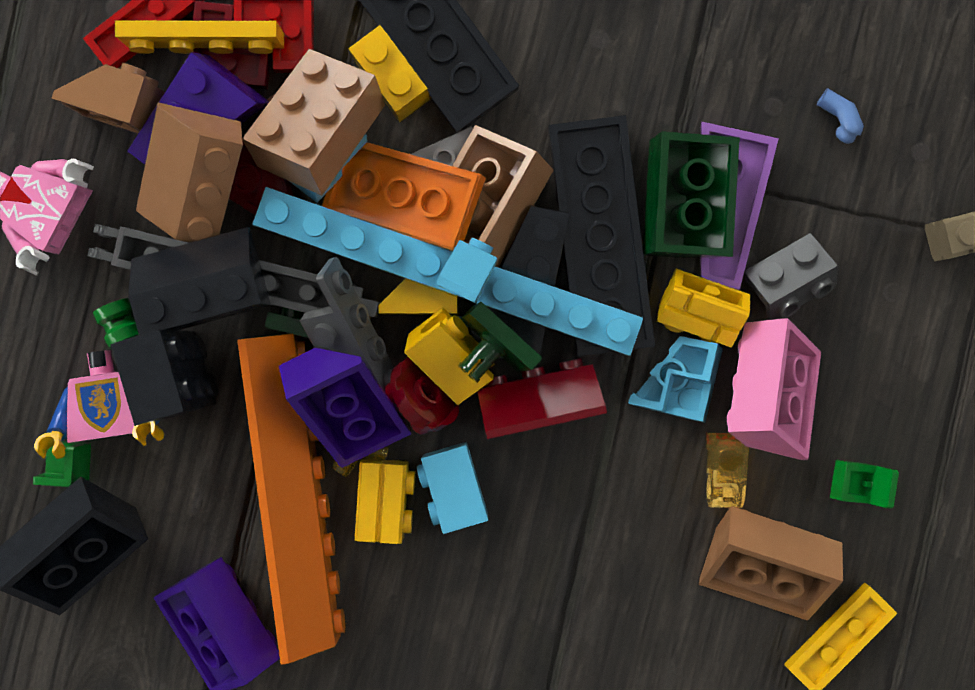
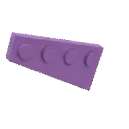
(754, 167)

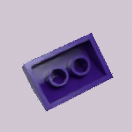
(341, 404)
(218, 626)

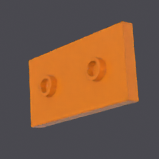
(407, 195)

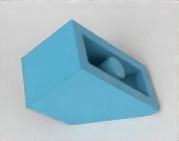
(468, 269)

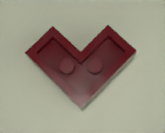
(247, 66)

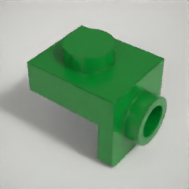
(864, 483)

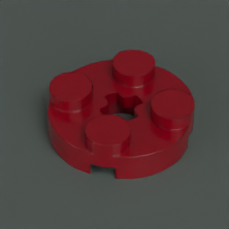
(423, 411)

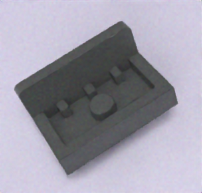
(793, 277)

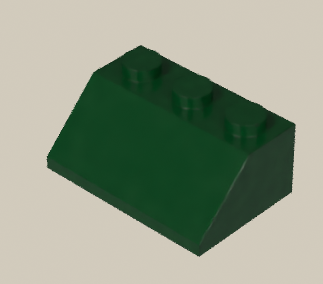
(691, 195)

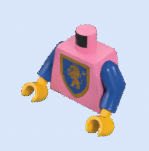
(93, 410)

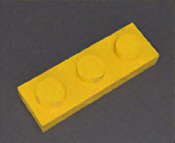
(840, 638)

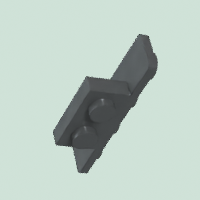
(346, 323)

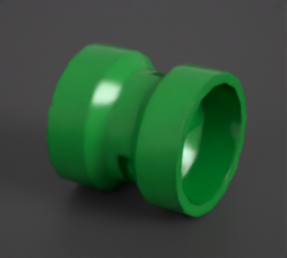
(117, 321)

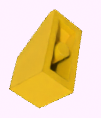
(418, 299)

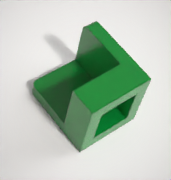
(67, 469)

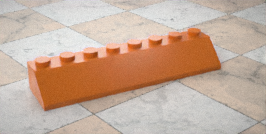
(290, 504)

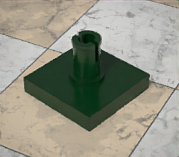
(496, 342)

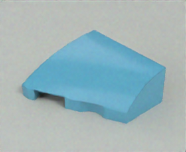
(683, 380)

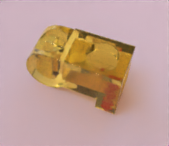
(726, 470)

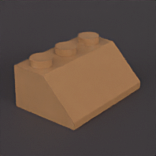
(189, 172)
(512, 184)
(772, 563)

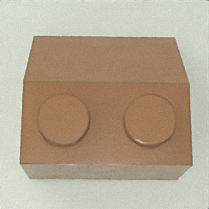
(113, 96)

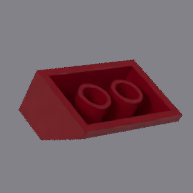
(540, 399)

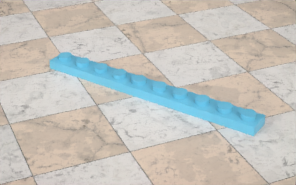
(424, 263)

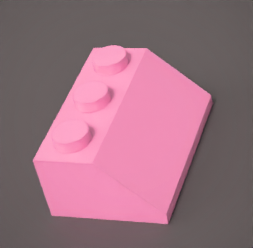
(775, 389)

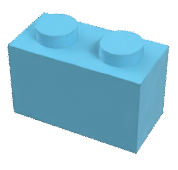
(453, 488)

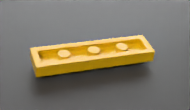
(184, 36)

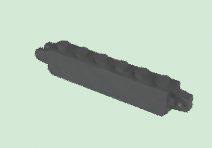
(285, 285)

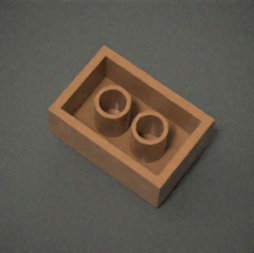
(315, 121)

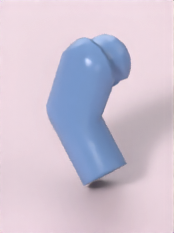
(847, 114)

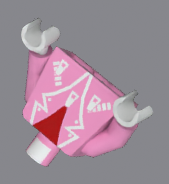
(42, 207)

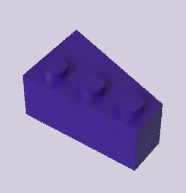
(205, 88)

